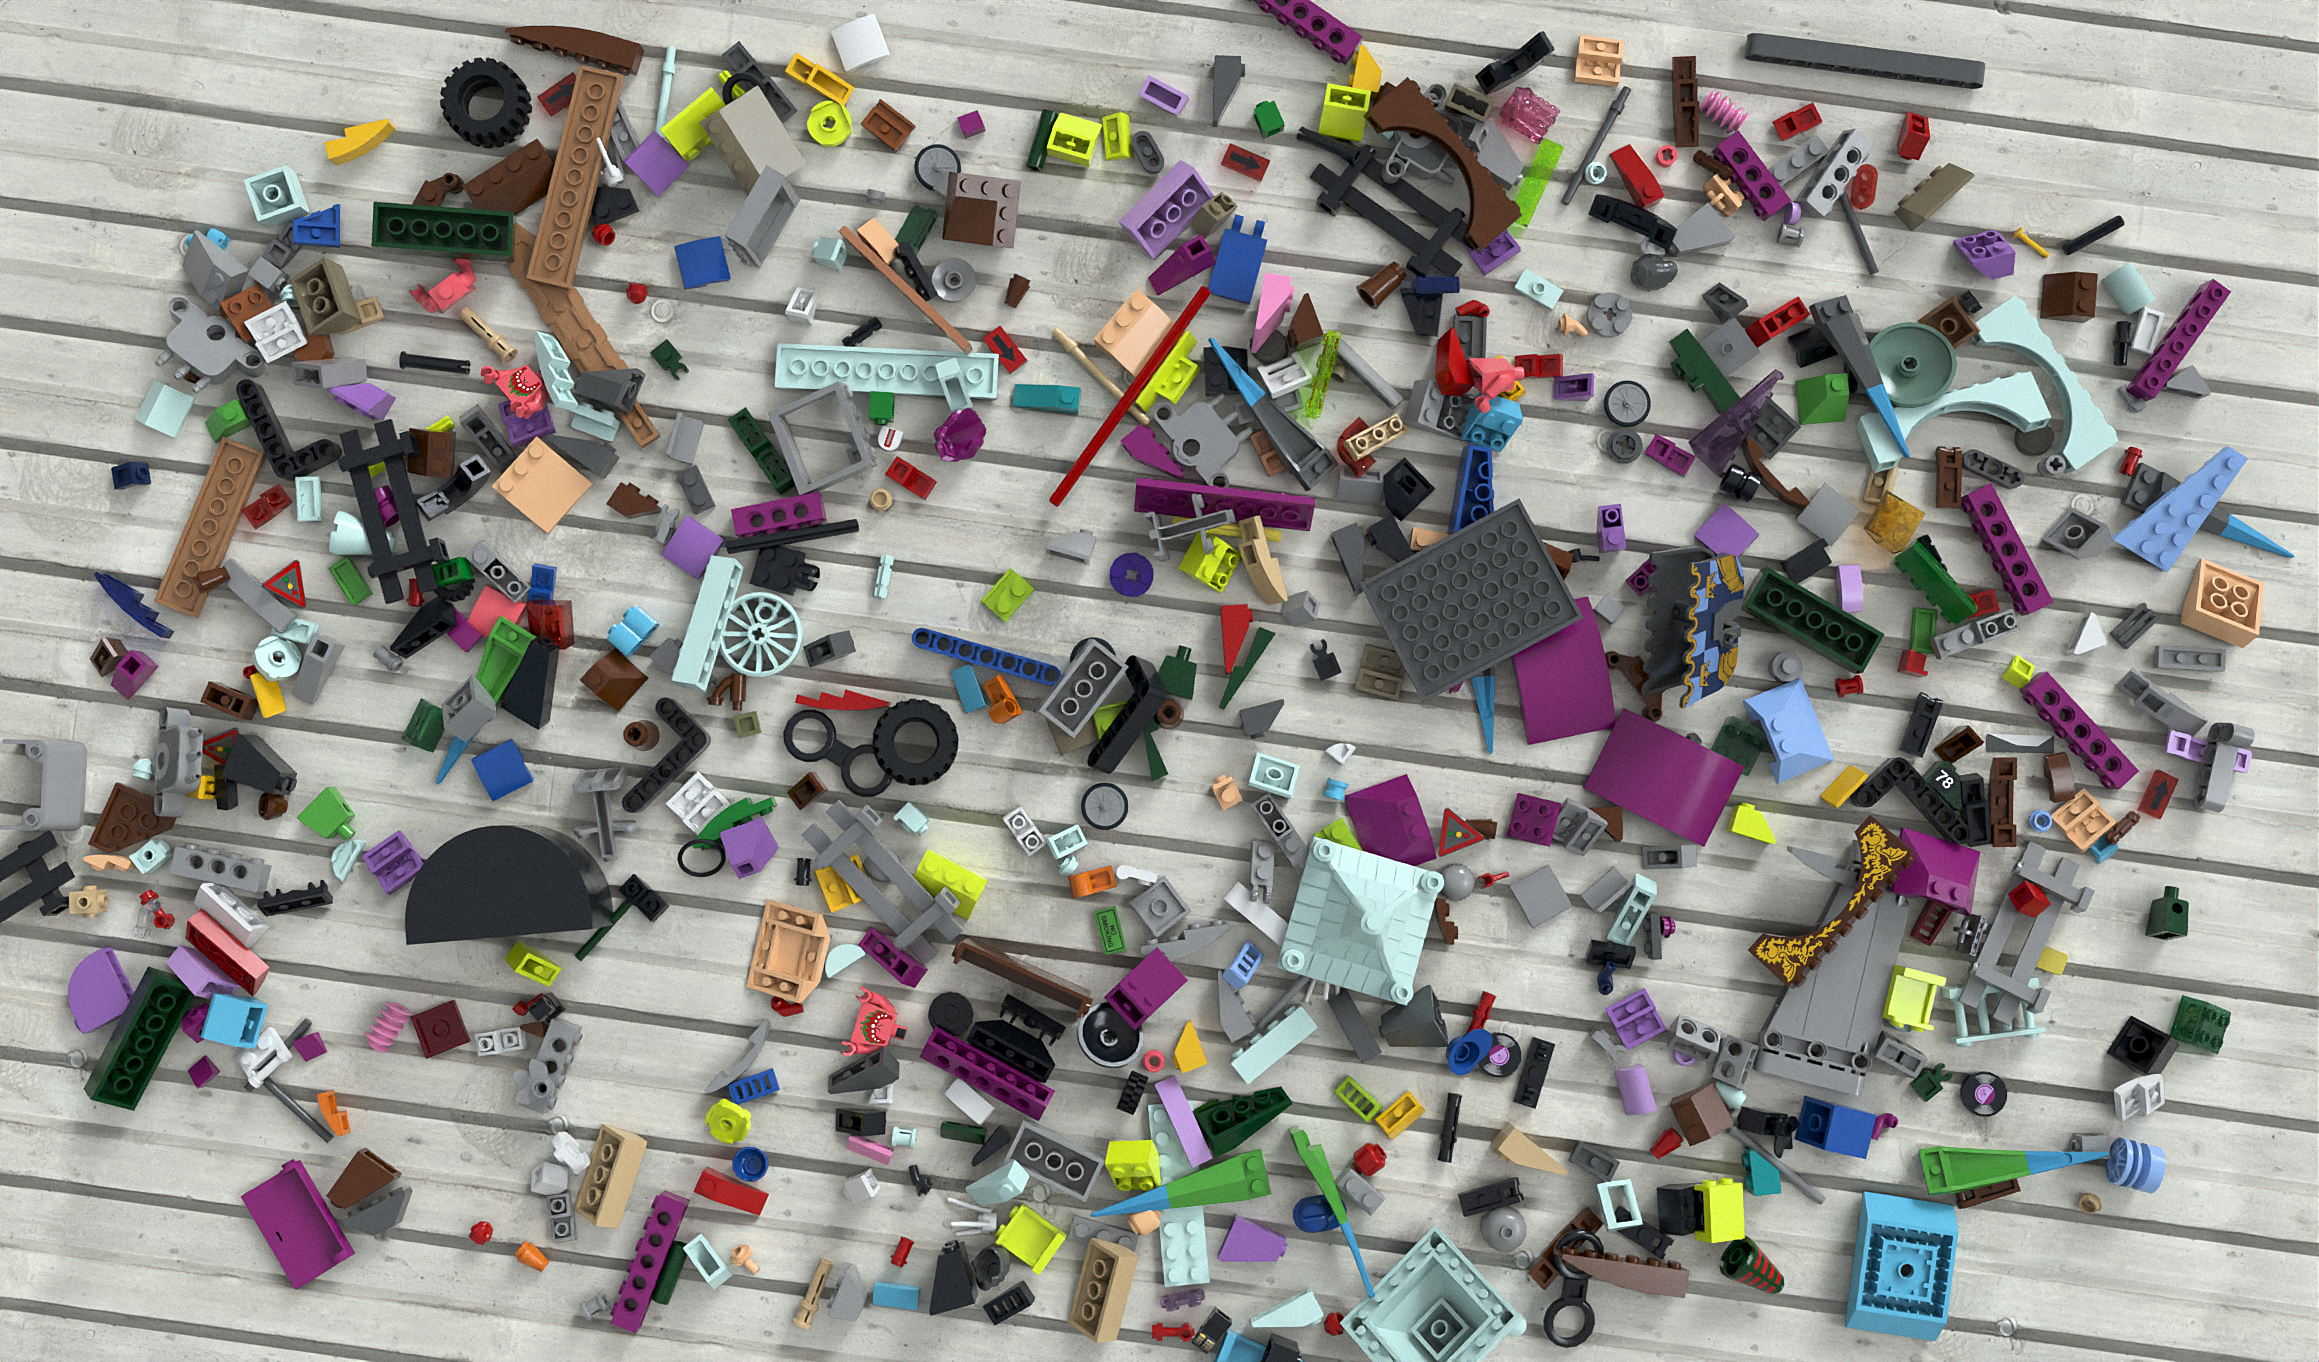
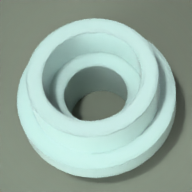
(1600, 173)
(1067, 865)

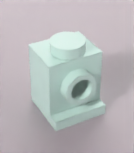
(912, 819)
(160, 856)

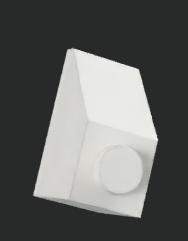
(861, 1186)

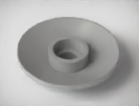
(951, 269)

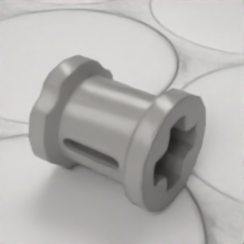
(1790, 235)
(2054, 460)
(595, 1305)

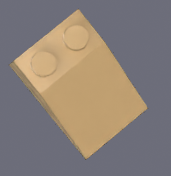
(1516, 1147)

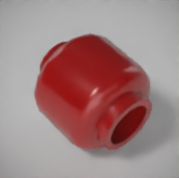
(1369, 1159)

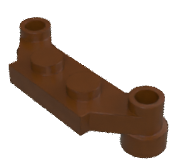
(434, 192)
(1633, 671)

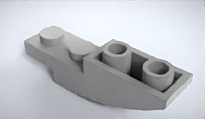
(1974, 633)
(2161, 705)
(1282, 831)
(1195, 940)

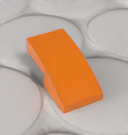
(337, 1120)

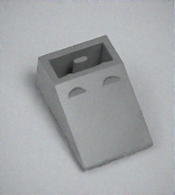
(1437, 412)

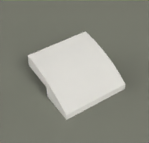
(860, 43)
(276, 331)
(697, 802)
(2139, 1094)

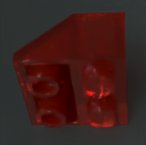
(552, 620)

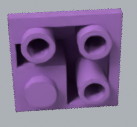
(1988, 253)
(364, 399)
(749, 847)

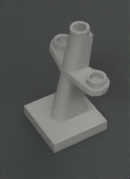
(1163, 534)
(600, 783)

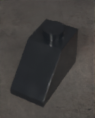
(1758, 1120)
(860, 1121)

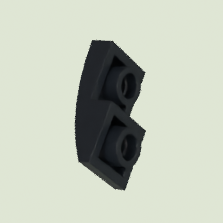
(643, 897)

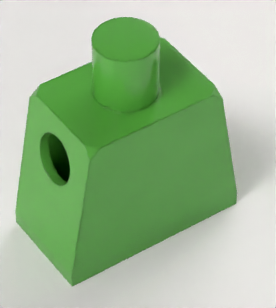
(329, 815)

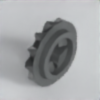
(1633, 441)

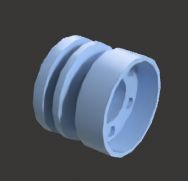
(2135, 1165)

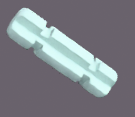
(883, 576)

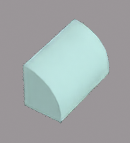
(2128, 289)

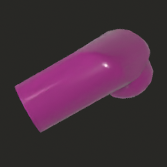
(1883, 1121)

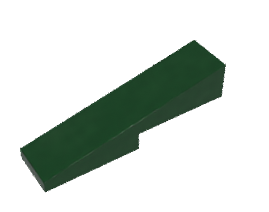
(1715, 384)
(762, 450)
(1239, 674)
(1155, 761)

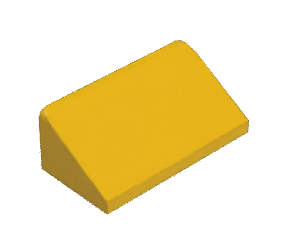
(267, 695)
(1843, 786)
(1400, 1115)

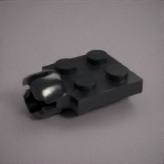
(783, 570)

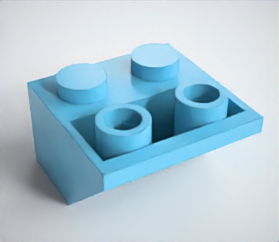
(1495, 426)
(234, 1020)

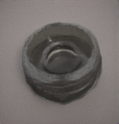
(1273, 349)
(2035, 441)

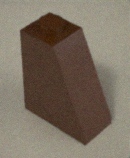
(361, 1178)

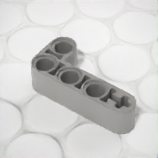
(2219, 764)

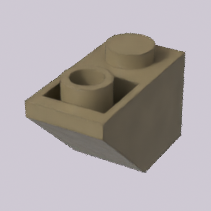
(1212, 214)

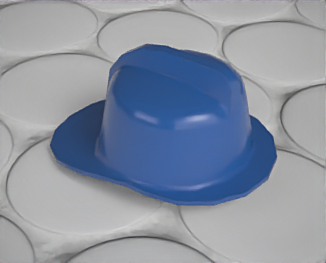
(1468, 1051)
(1315, 1214)

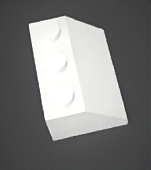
(231, 913)

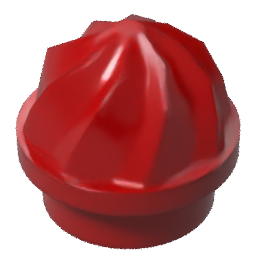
(603, 234)
(636, 292)
(481, 1232)
(1332, 1324)

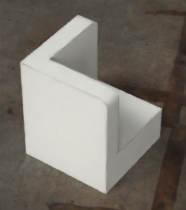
(549, 1179)

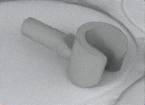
(2133, 405)

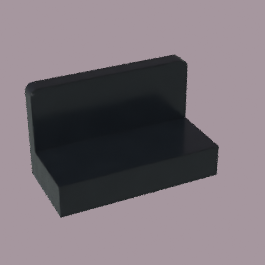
(1811, 347)
(1807, 561)

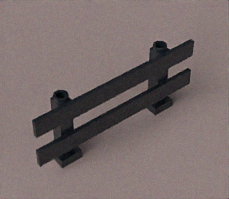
(1428, 251)
(420, 555)
(44, 883)

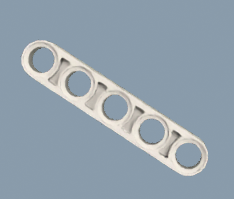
(1257, 913)

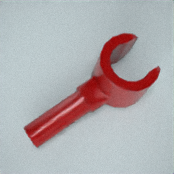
(1490, 879)
(522, 1008)

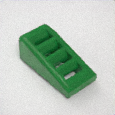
(460, 568)

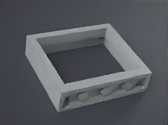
(762, 217)
(791, 451)

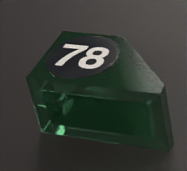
(1945, 782)

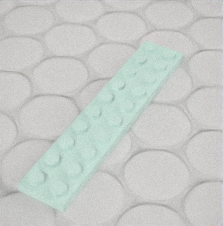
(881, 370)

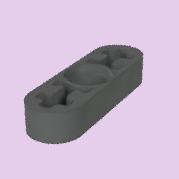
(2003, 481)

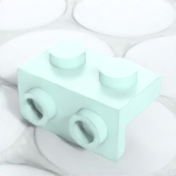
(595, 423)

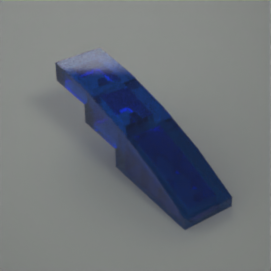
(130, 602)

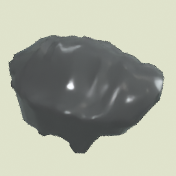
(1652, 272)
(991, 1266)

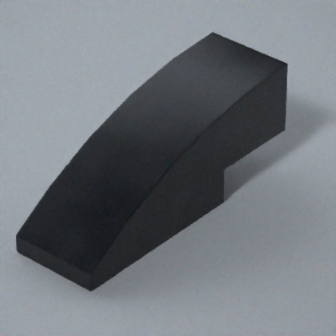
(1975, 809)

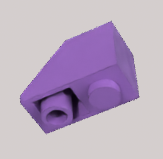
(1610, 529)

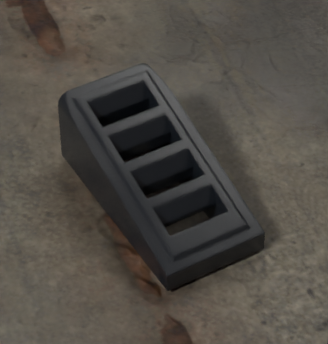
(996, 1141)
(1021, 1295)

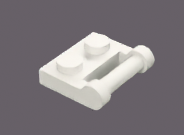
(1286, 379)
(1144, 876)
(254, 1058)

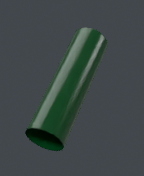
(1038, 150)
(670, 1273)

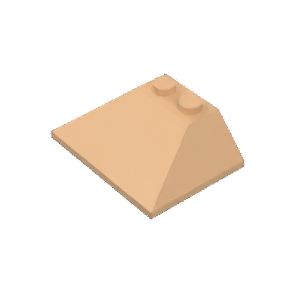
(789, 952)

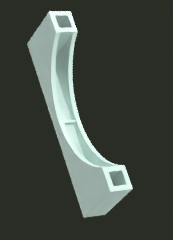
(2010, 398)
(2084, 427)

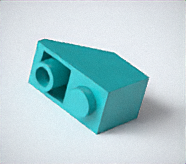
(1761, 1176)

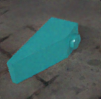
(1047, 397)

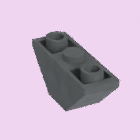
(381, 1213)

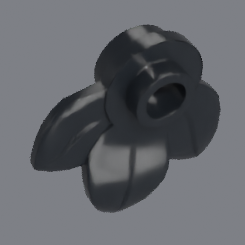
(1783, 1131)

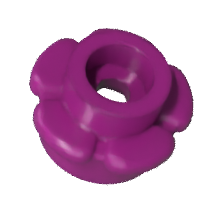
(1667, 926)

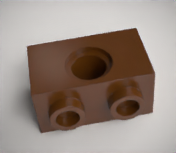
(229, 700)

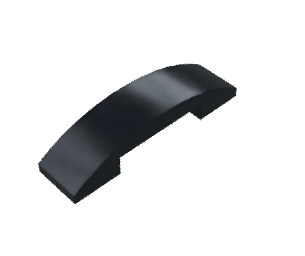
(1634, 218)

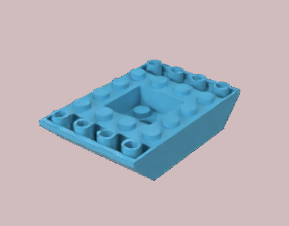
(1894, 1234)

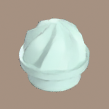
(288, 295)
(143, 769)

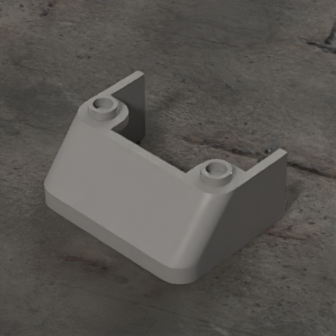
(61, 785)

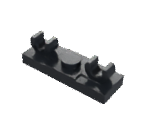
(295, 899)
(1032, 1018)
(1534, 1072)

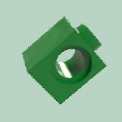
(1268, 119)
(881, 407)

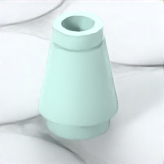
(1731, 1095)

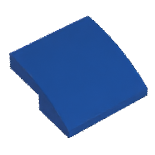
(702, 262)
(502, 769)

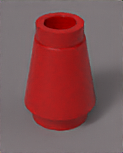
(1666, 1143)

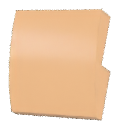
(1598, 60)
(2083, 820)

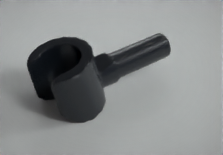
(1578, 557)

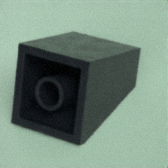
(259, 766)
(953, 1280)

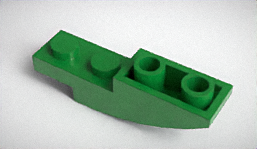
(728, 818)

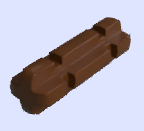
(1712, 165)
(2122, 827)

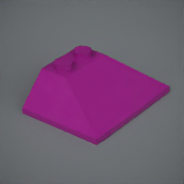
(1391, 822)
(1940, 872)

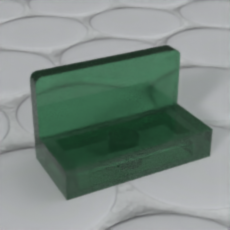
(917, 227)
(425, 726)

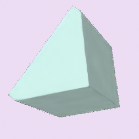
(165, 409)
(1273, 775)

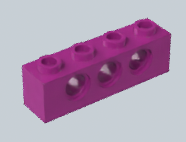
(1763, 180)
(744, 516)

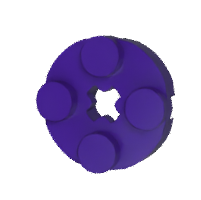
(1129, 587)

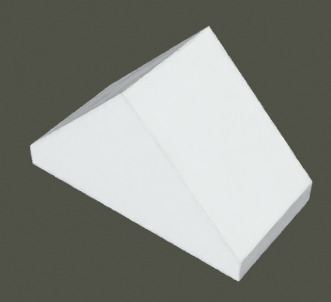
(802, 306)
(2086, 636)

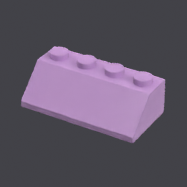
(1166, 209)

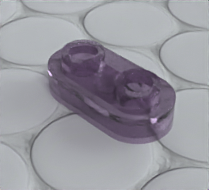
(1189, 1297)

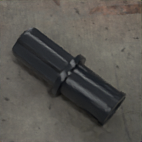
(2122, 342)

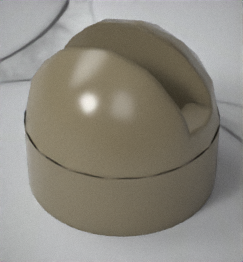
(1339, 373)

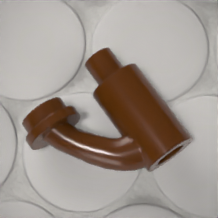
(737, 686)

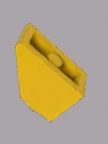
(206, 788)
(1188, 1050)

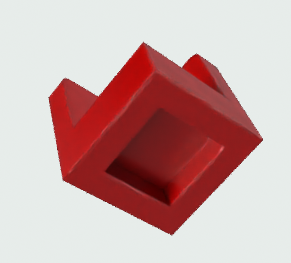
(1912, 663)
(2029, 899)

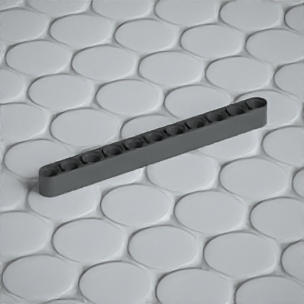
(1865, 60)

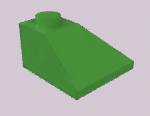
(1822, 398)

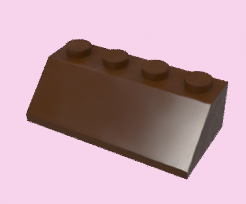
(514, 181)

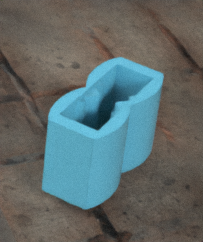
(632, 631)

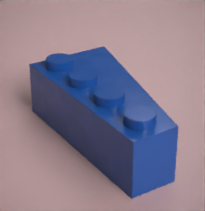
(1473, 488)

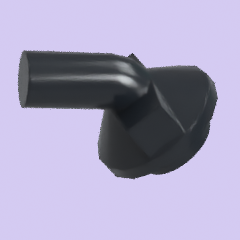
(922, 1185)

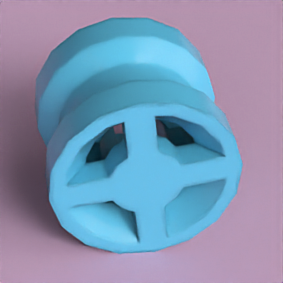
(1335, 789)

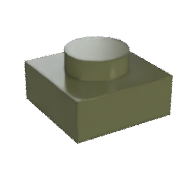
(747, 724)

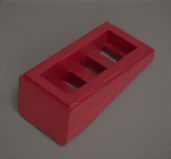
(1938, 924)

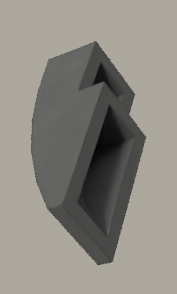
(1354, 1026)

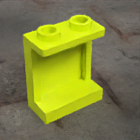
(1911, 998)
(1721, 1210)
(1030, 1237)

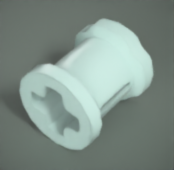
(904, 1137)

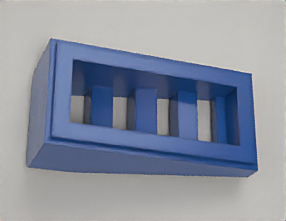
(751, 1079)

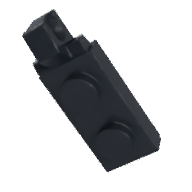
(1969, 302)

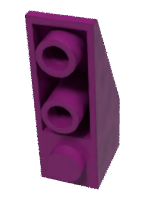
(1183, 264)
(1146, 451)

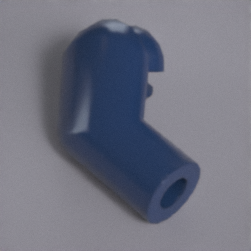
(1605, 979)

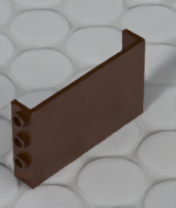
(1023, 974)

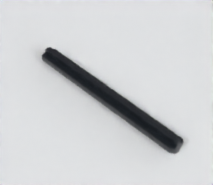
(792, 536)

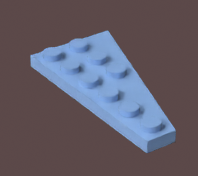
(2175, 517)

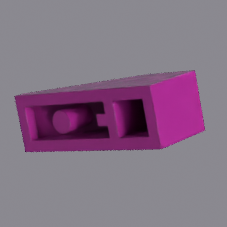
(896, 962)

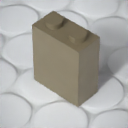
(1470, 101)

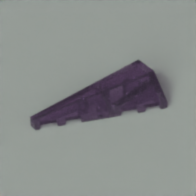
(1720, 439)

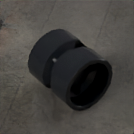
(1738, 482)

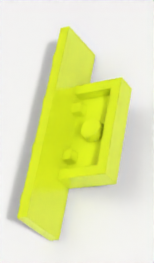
(1173, 375)

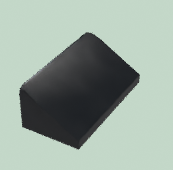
(225, 789)

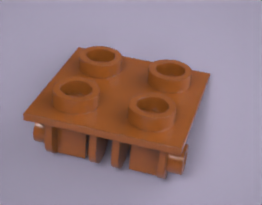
(243, 307)

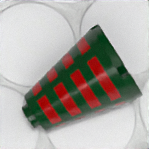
(1751, 1267)

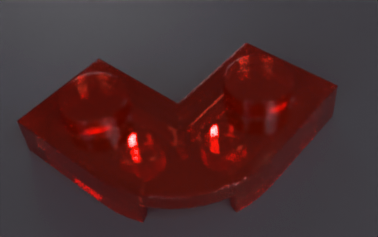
(1362, 465)

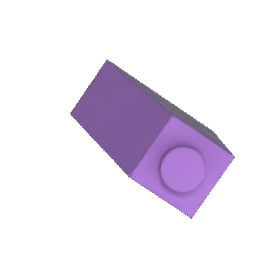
(1251, 1243)

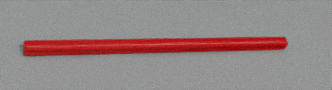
(1129, 396)

